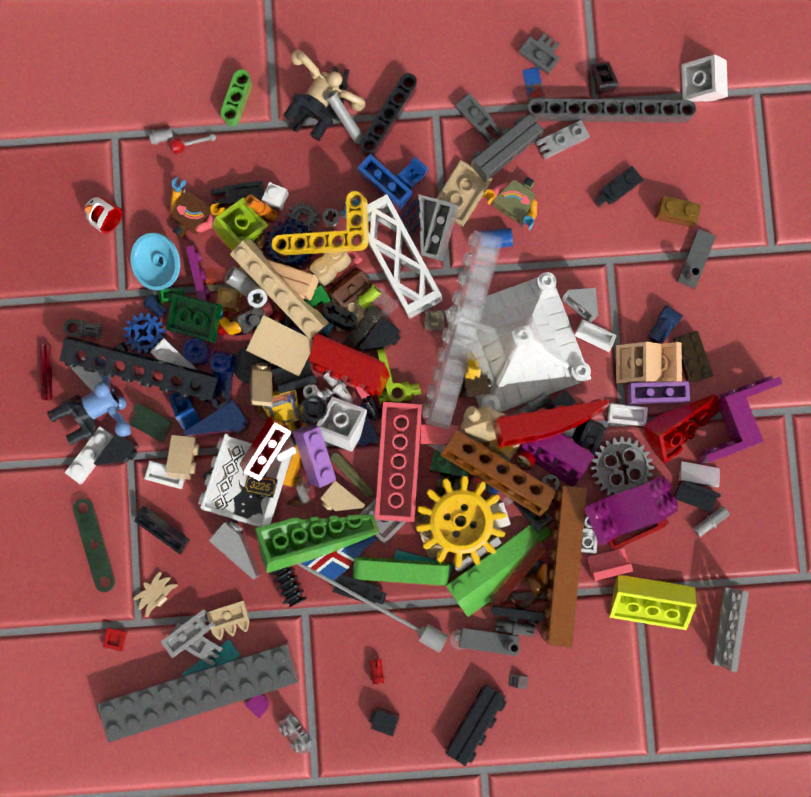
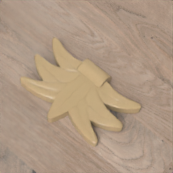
(155, 593)

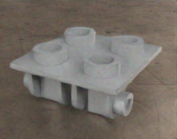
(298, 743)

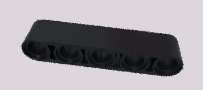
(389, 106)

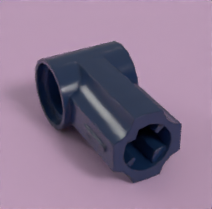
(666, 322)

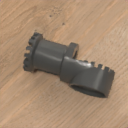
(84, 329)

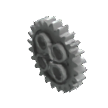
(604, 472)

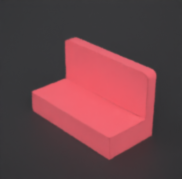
(609, 564)

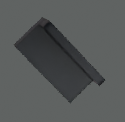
(287, 381)
(696, 496)

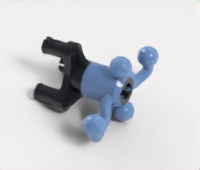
(90, 407)

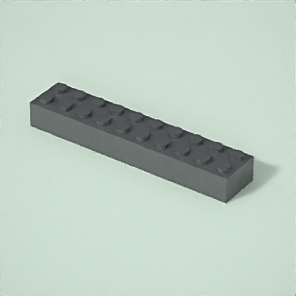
(198, 692)

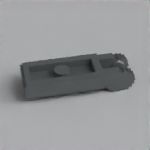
(477, 116)

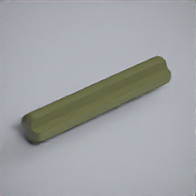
(354, 477)

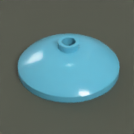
(148, 263)

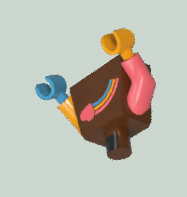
(191, 211)

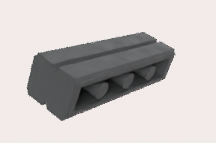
(507, 147)

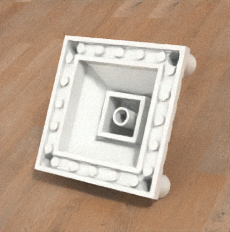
(526, 345)

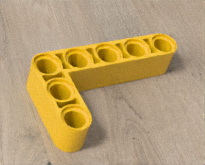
(330, 238)

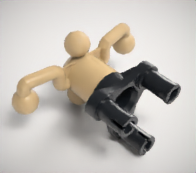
(312, 103)

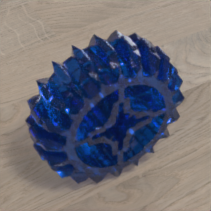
(286, 228)

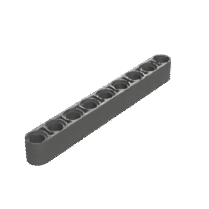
(619, 107)

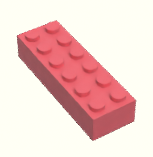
(398, 462)

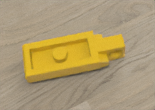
(472, 367)

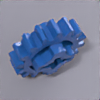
(149, 327)

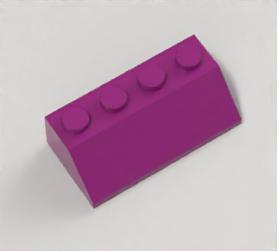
(560, 457)

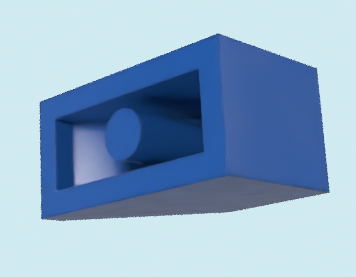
(184, 410)

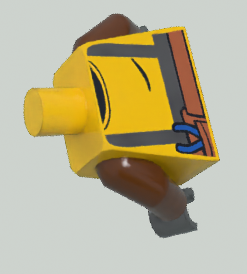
(282, 407)

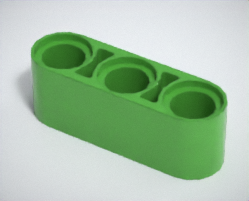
(235, 89)

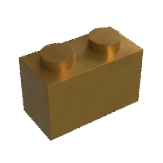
(678, 211)

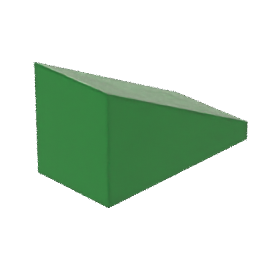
(165, 295)

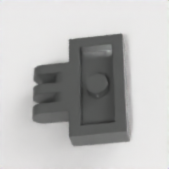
(540, 53)

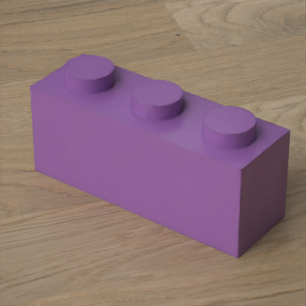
(658, 393)
(314, 455)

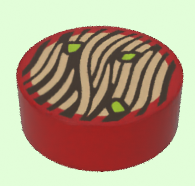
(525, 459)

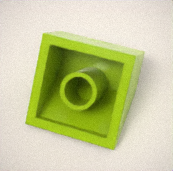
(238, 224)

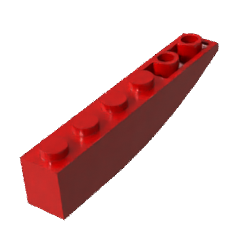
(544, 423)

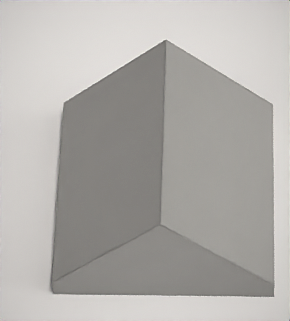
(583, 302)

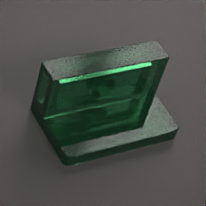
(150, 422)

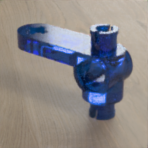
(223, 365)

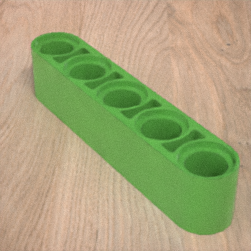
(401, 570)

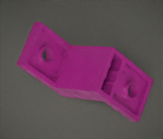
(739, 420)
(631, 509)

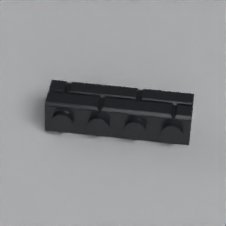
(474, 725)

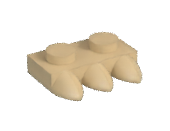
(227, 618)

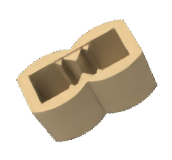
(329, 266)

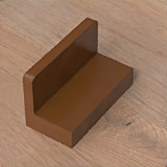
(350, 287)

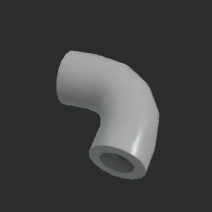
(247, 286)

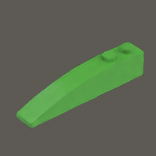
(306, 539)
(481, 581)

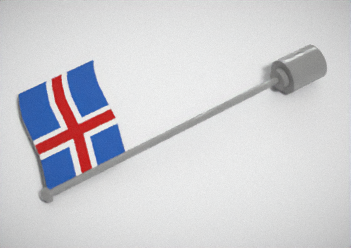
(335, 563)

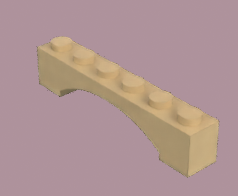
(299, 311)

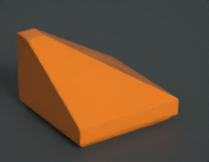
(542, 573)

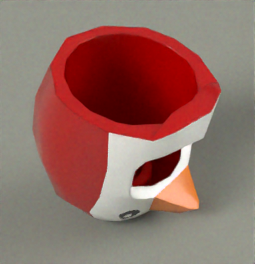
(103, 214)

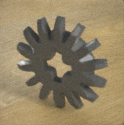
(307, 211)

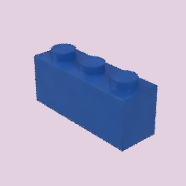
(384, 182)

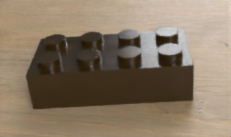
(694, 359)

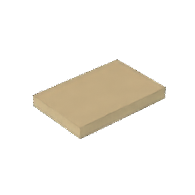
(464, 190)
(280, 345)

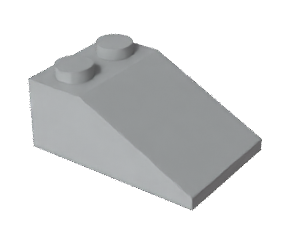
(235, 546)

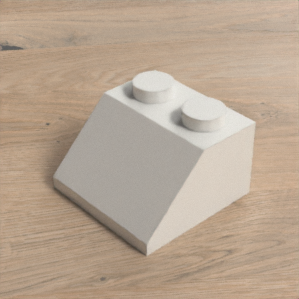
(705, 79)
(342, 423)

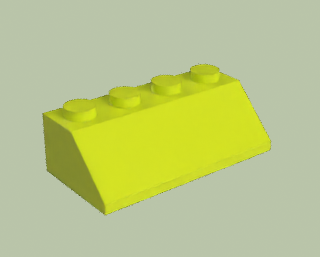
(653, 602)

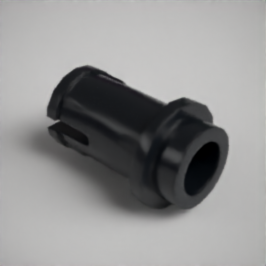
(374, 411)

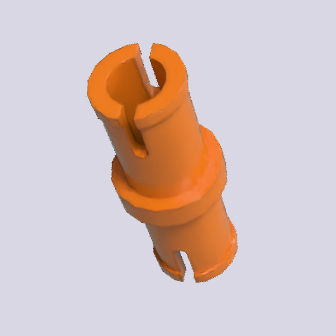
(261, 208)

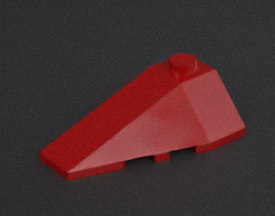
(674, 428)

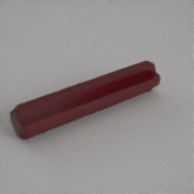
(46, 372)

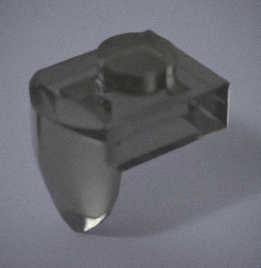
(303, 489)

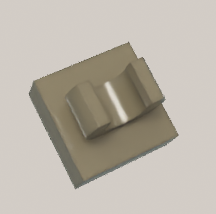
(434, 320)

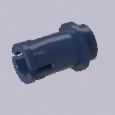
(151, 303)

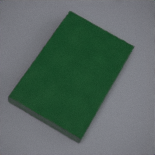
(194, 317)

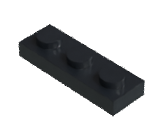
(162, 530)

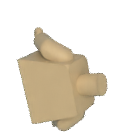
(479, 424)

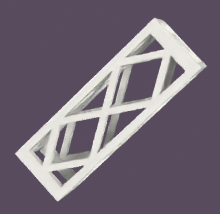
(421, 302)

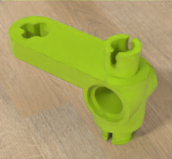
(408, 390)

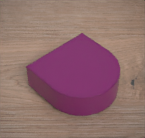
(258, 705)

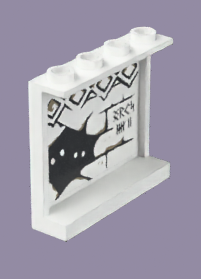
(227, 483)

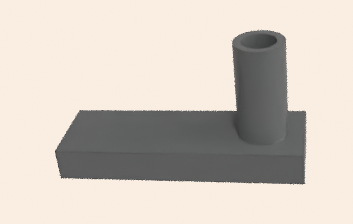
(696, 259)
(489, 641)

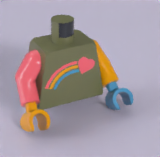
(515, 201)

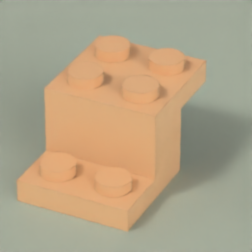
(648, 362)

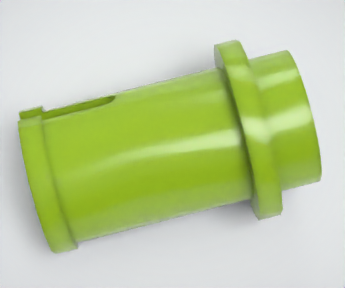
(369, 296)

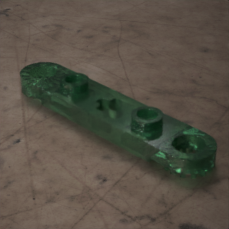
(99, 559)

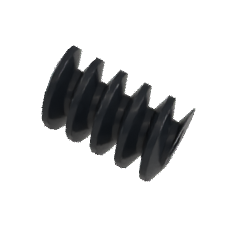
(288, 586)

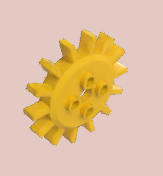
(469, 538)

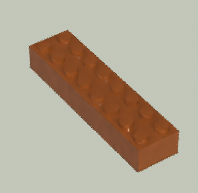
(564, 566)

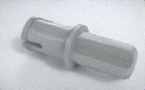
(711, 521)

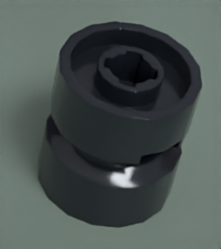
(311, 409)

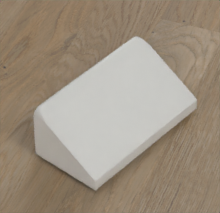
(699, 474)

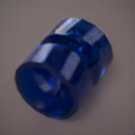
(197, 352)

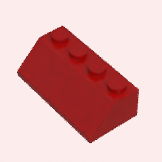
(348, 365)

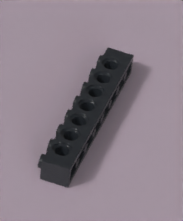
(70, 355)

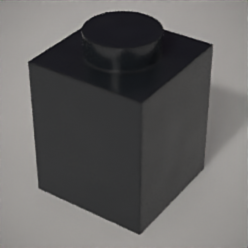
(384, 721)

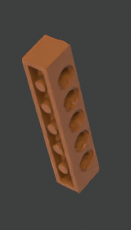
(502, 482)

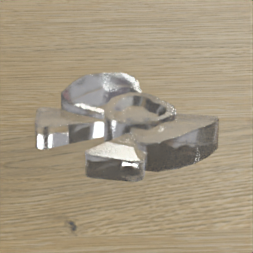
(386, 301)

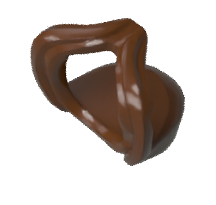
(536, 587)

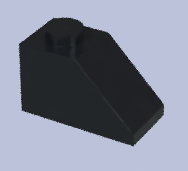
(381, 336)
(117, 451)

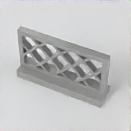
(730, 628)

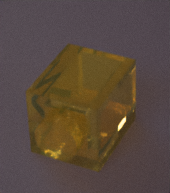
(229, 298)

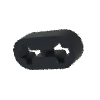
(339, 316)

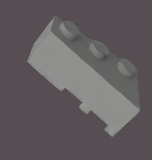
(436, 226)

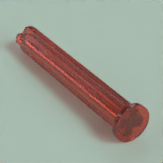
(518, 574)

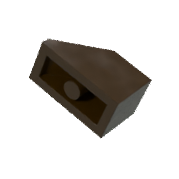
(475, 387)

